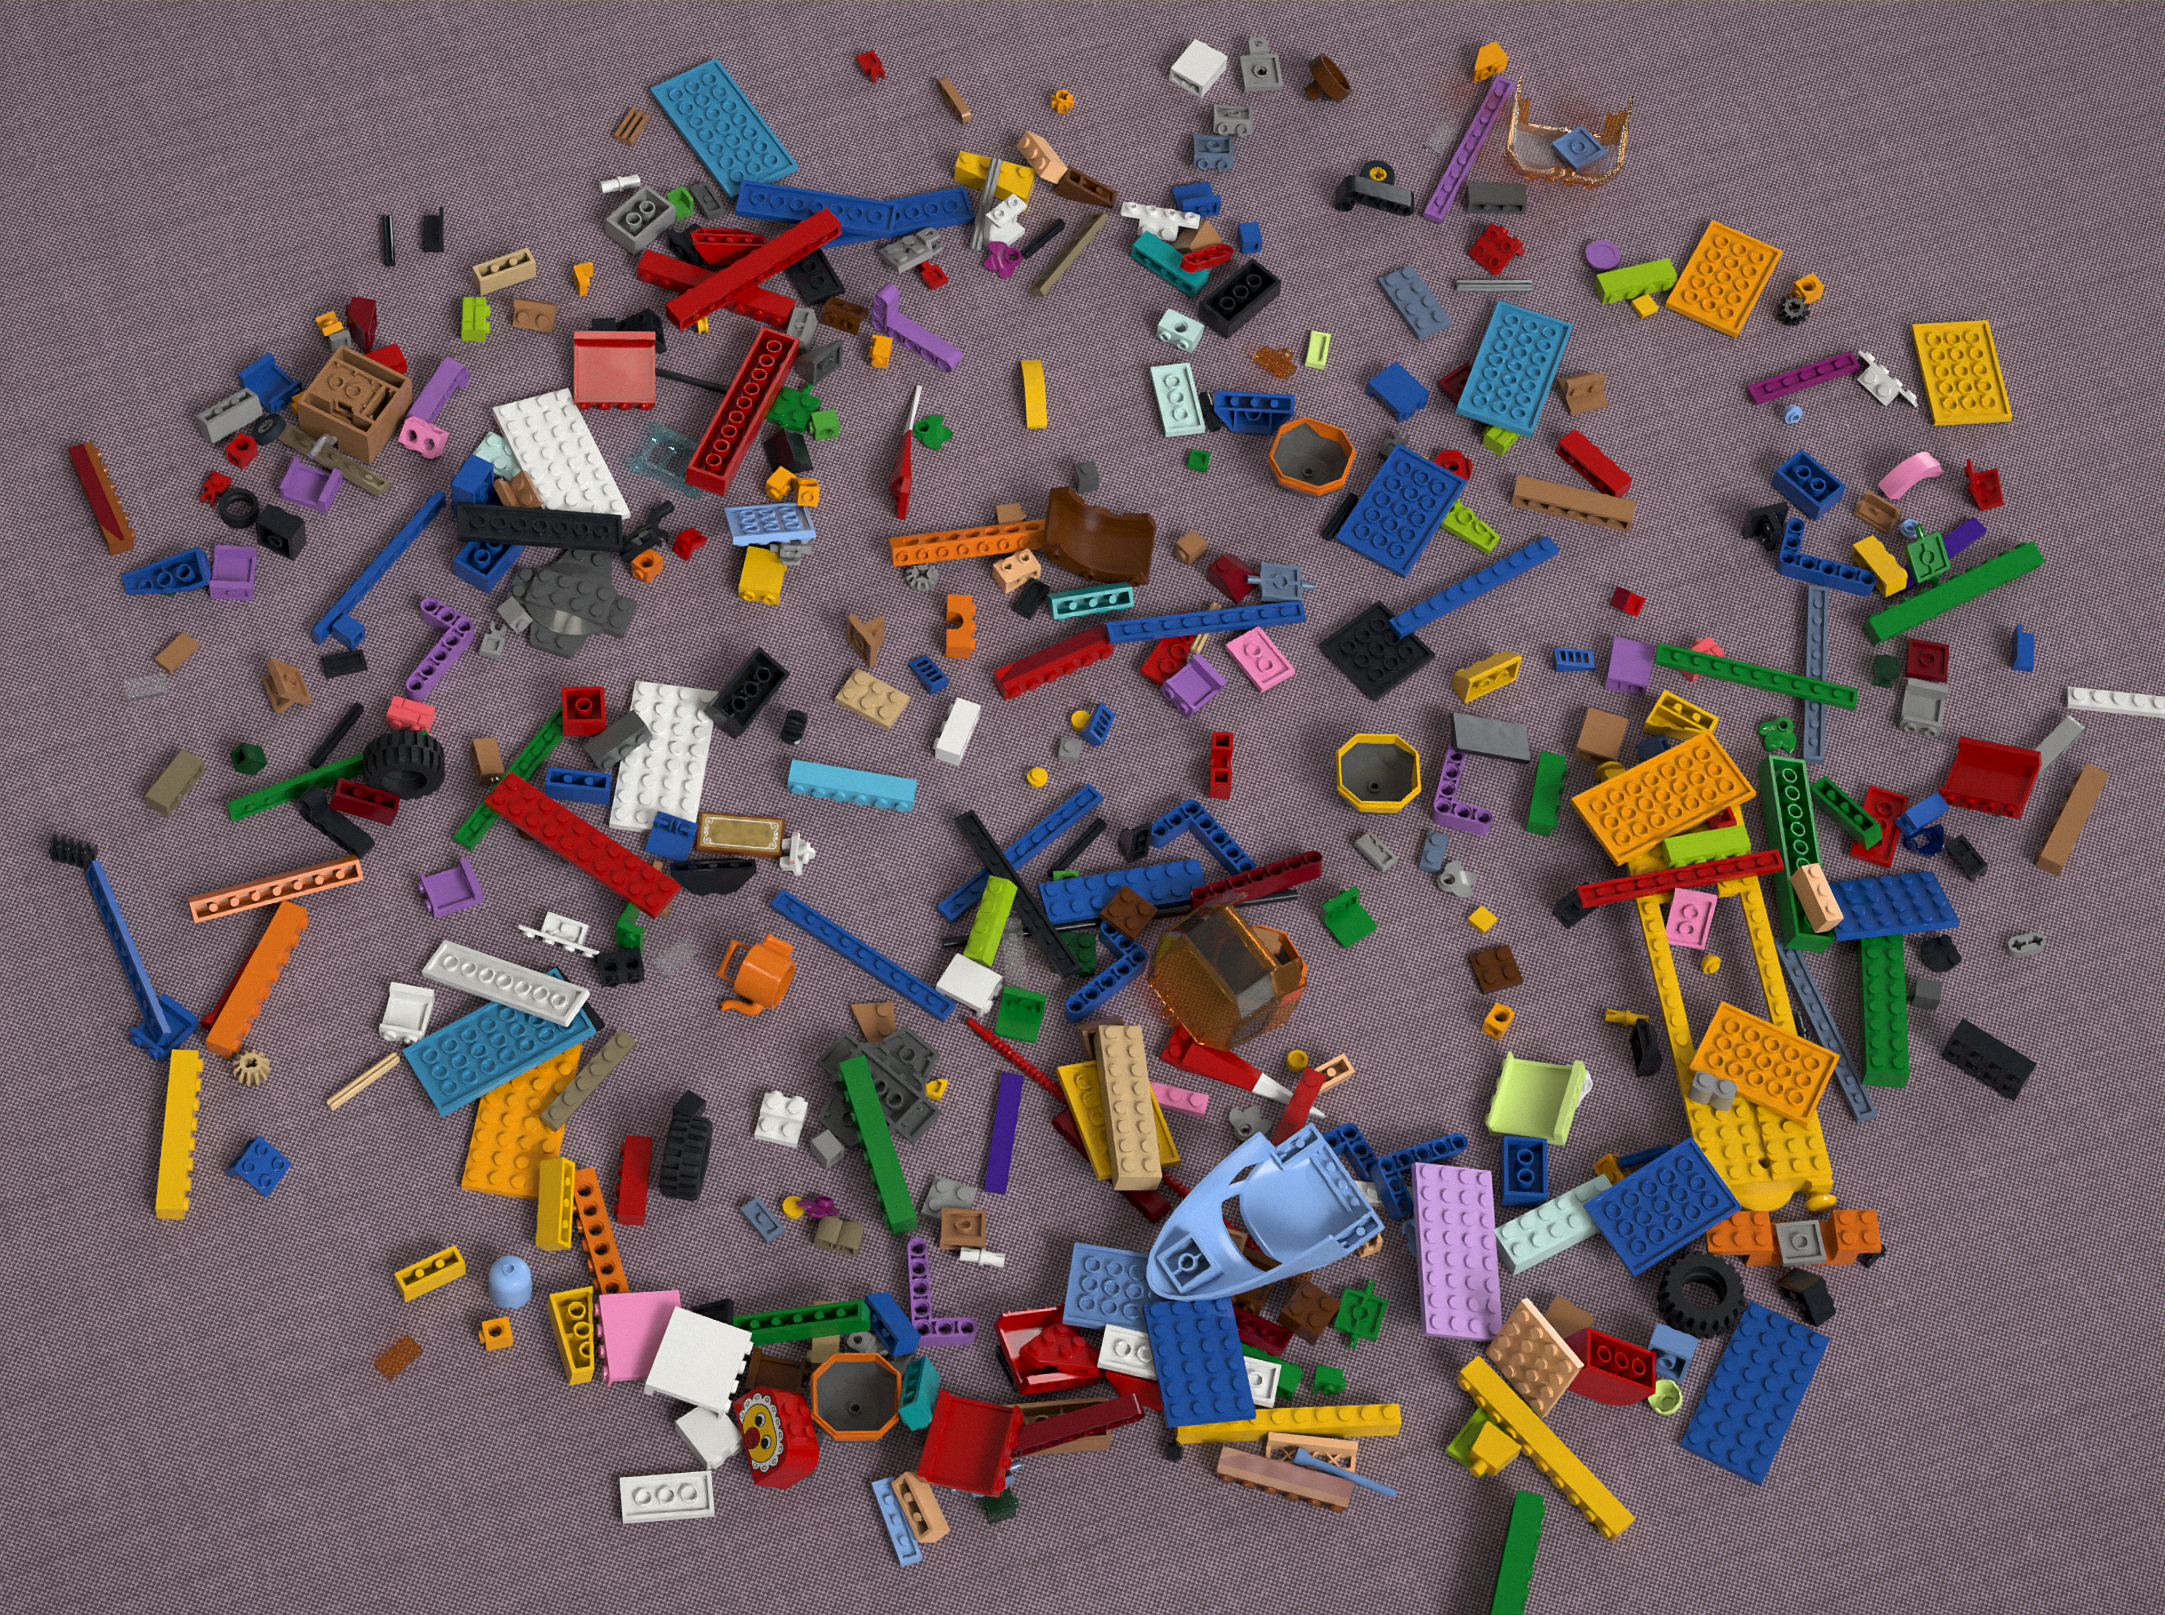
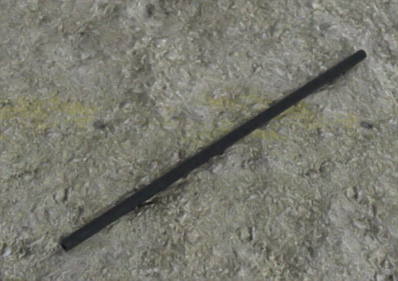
(1165, 912)

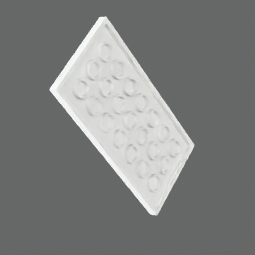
(559, 454)
(670, 765)

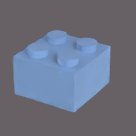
(1673, 1351)

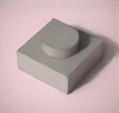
(339, 338)
(1070, 750)

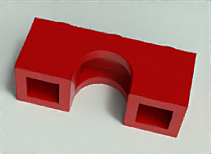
(1220, 765)

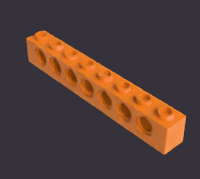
(966, 543)
(587, 1181)

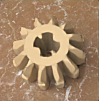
(251, 1067)

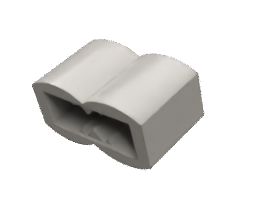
(1712, 1091)

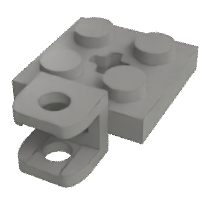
(1260, 59)
(911, 250)
(791, 551)
(864, 1343)

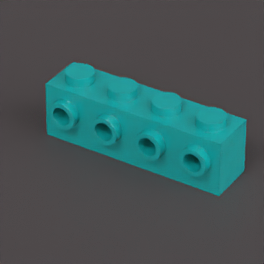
(1165, 262)
(1090, 600)
(918, 1394)

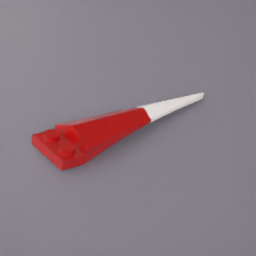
(902, 476)
(1222, 1066)

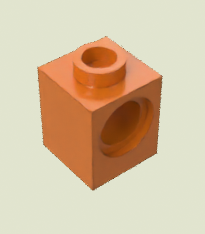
(647, 558)

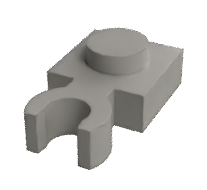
(493, 644)

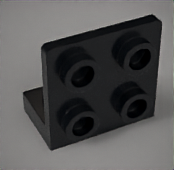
(683, 247)
(645, 322)

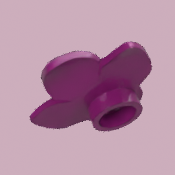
(999, 259)
(819, 1207)

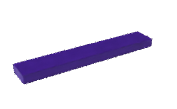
(1954, 544)
(1003, 1133)

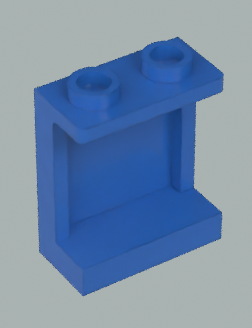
(269, 383)
(1398, 391)
(182, 1026)

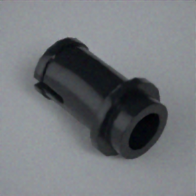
(1872, 1257)

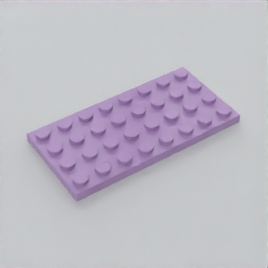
(1456, 1252)

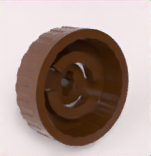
(1327, 80)

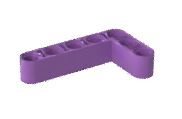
(910, 334)
(442, 650)
(1452, 808)
(923, 1302)

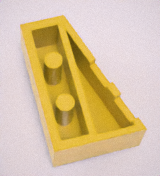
(1679, 718)

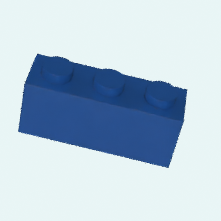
(578, 785)
(891, 1324)

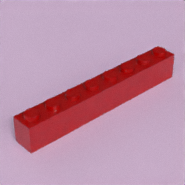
(681, 276)

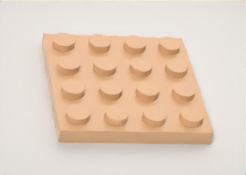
(1534, 1358)

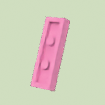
(1180, 1099)

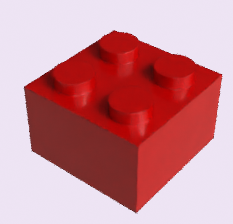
(583, 711)

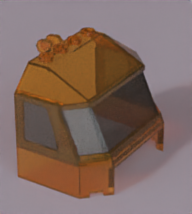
(1222, 977)

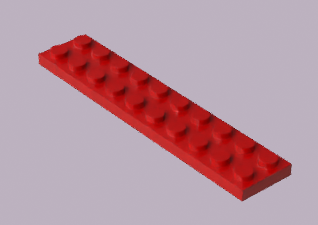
(582, 845)

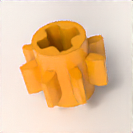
(1062, 101)

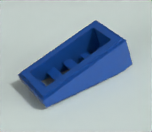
(1566, 666)
(931, 687)
(1088, 730)

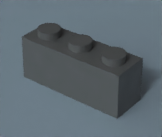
(1495, 198)
(617, 741)

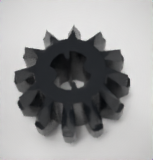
(1789, 314)
(794, 727)

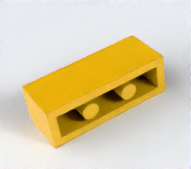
(1872, 556)
(430, 1273)

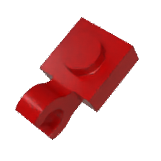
(932, 275)

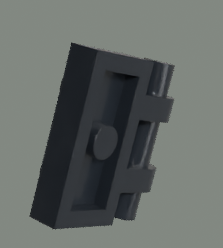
(638, 541)

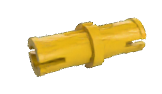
(1625, 1018)

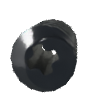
(72, 853)

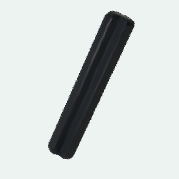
(1041, 239)
(388, 240)
(1339, 517)

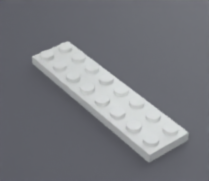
(506, 983)
(1131, 1354)

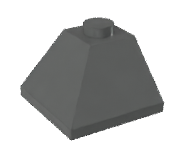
(820, 362)

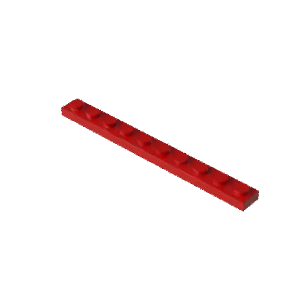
(1681, 877)

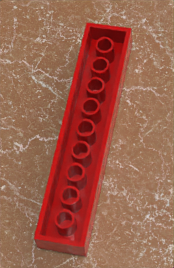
(742, 411)

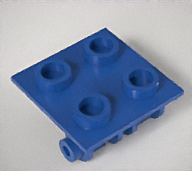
(671, 837)

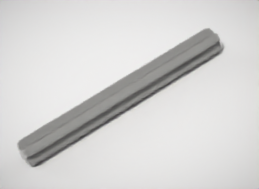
(985, 204)

